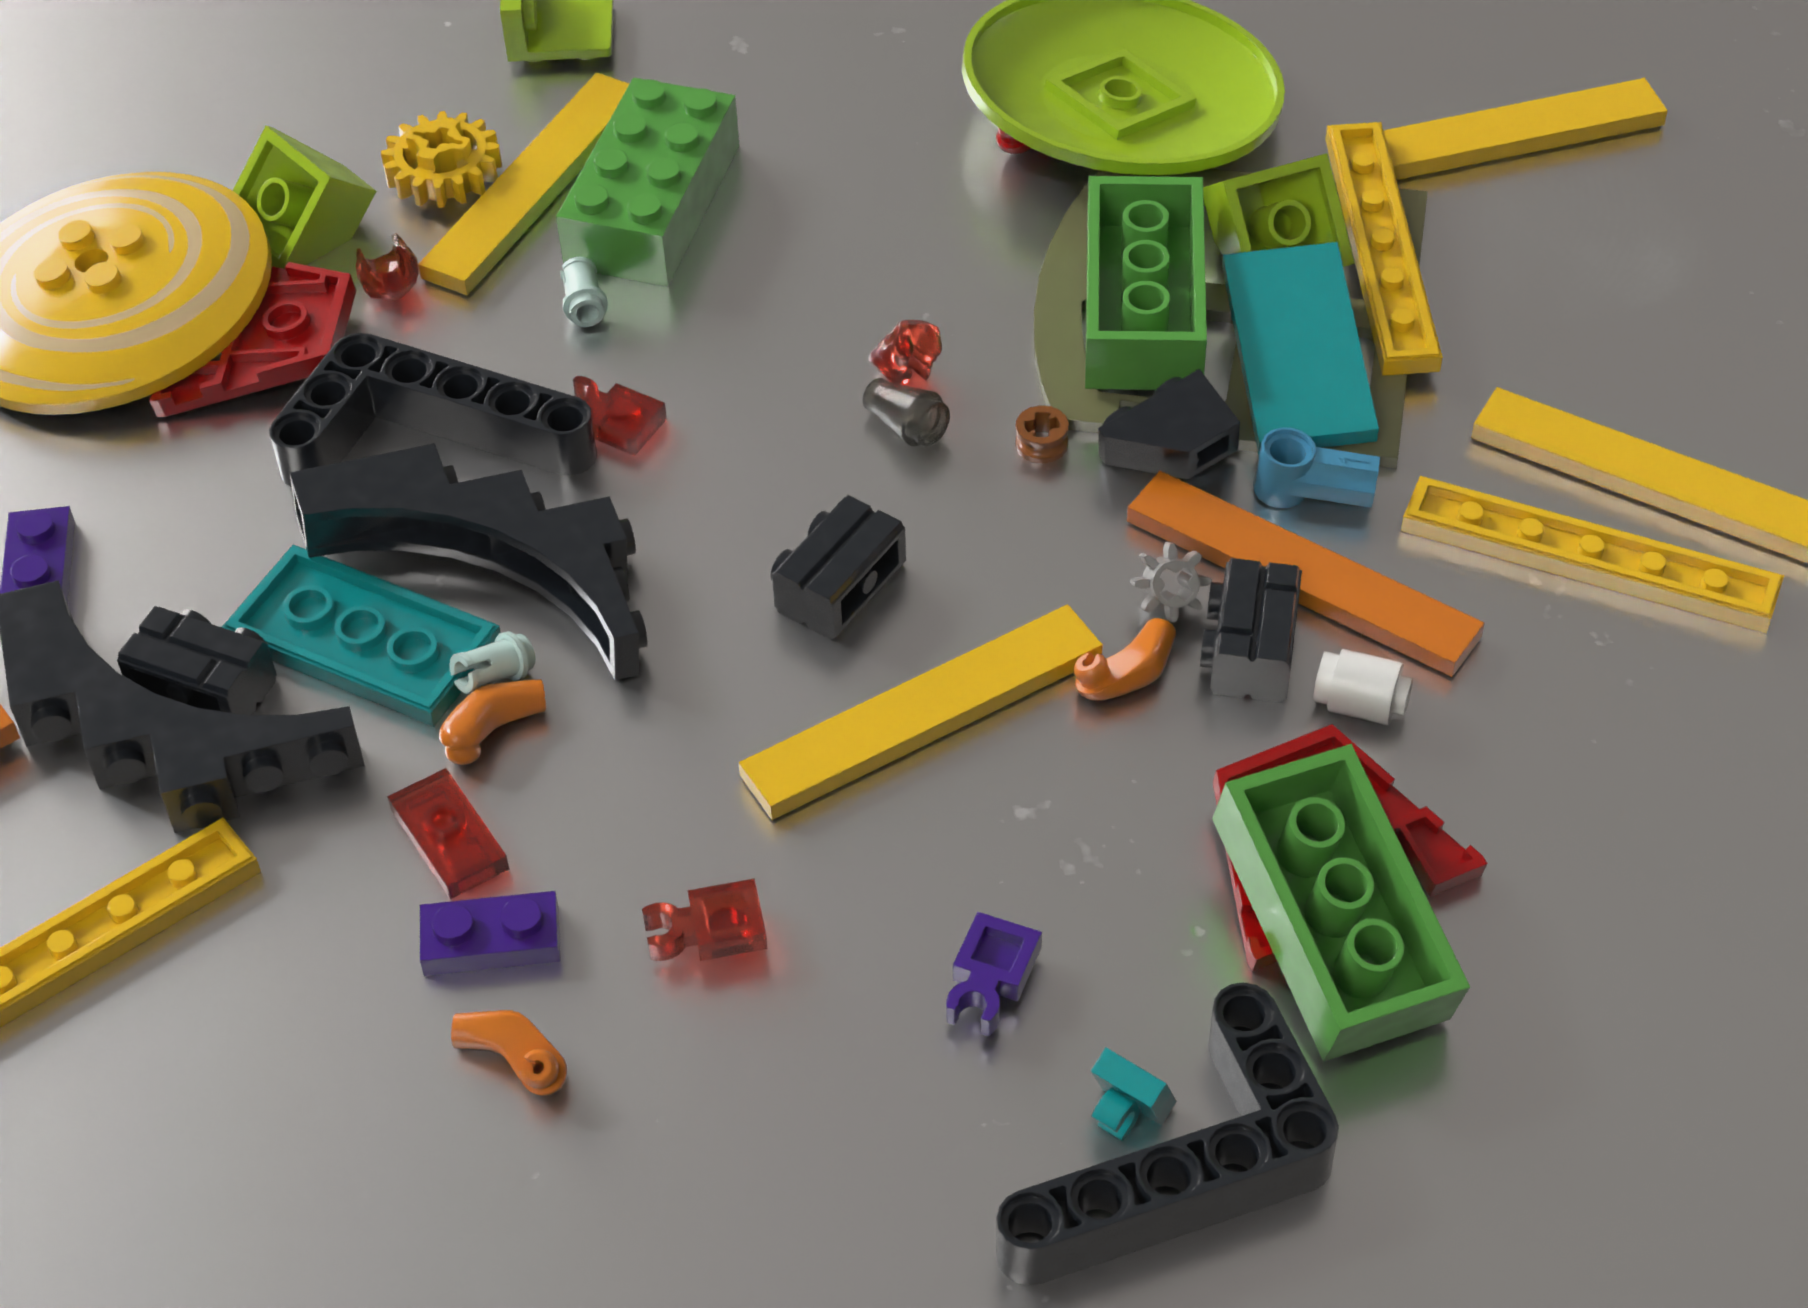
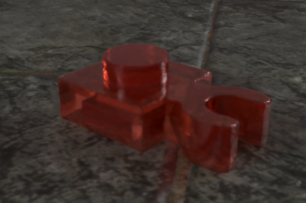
(621, 415)
(719, 921)

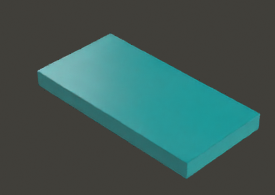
(1300, 344)
(362, 633)

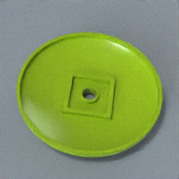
(1124, 83)

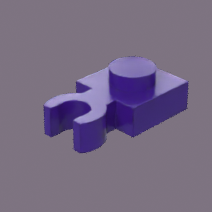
(989, 965)

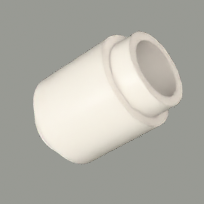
(1362, 686)

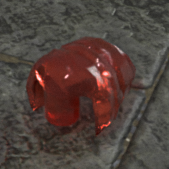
(389, 275)
(907, 347)

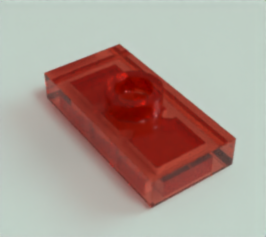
(448, 833)

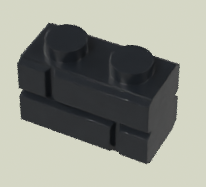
(838, 566)
(1254, 630)
(198, 662)

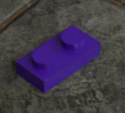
(38, 549)
(489, 933)

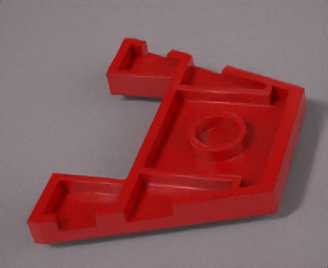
(283, 342)
(1432, 852)

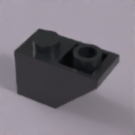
(1173, 431)

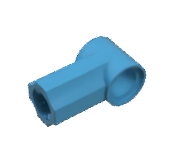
(1296, 469)

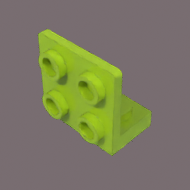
(557, 29)

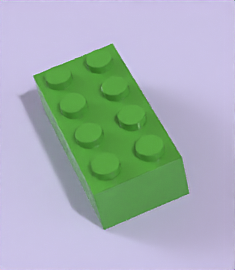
(649, 180)
(1144, 281)
(1339, 902)

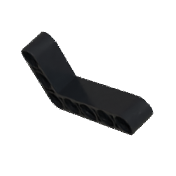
(433, 394)
(1189, 1162)

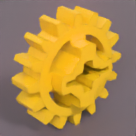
(441, 159)

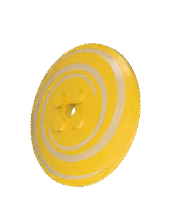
(123, 289)

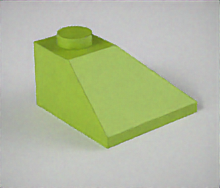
(301, 198)
(1278, 209)

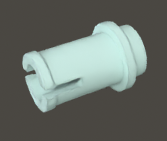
(584, 300)
(505, 658)

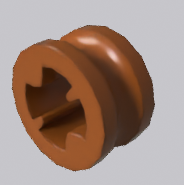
(1042, 419)

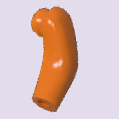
(1130, 668)
(484, 712)
(518, 1041)

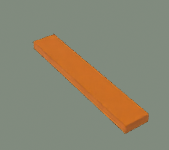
(1329, 581)

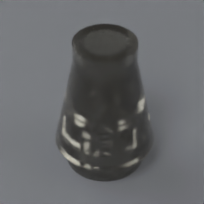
(910, 412)

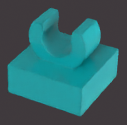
(1128, 1094)

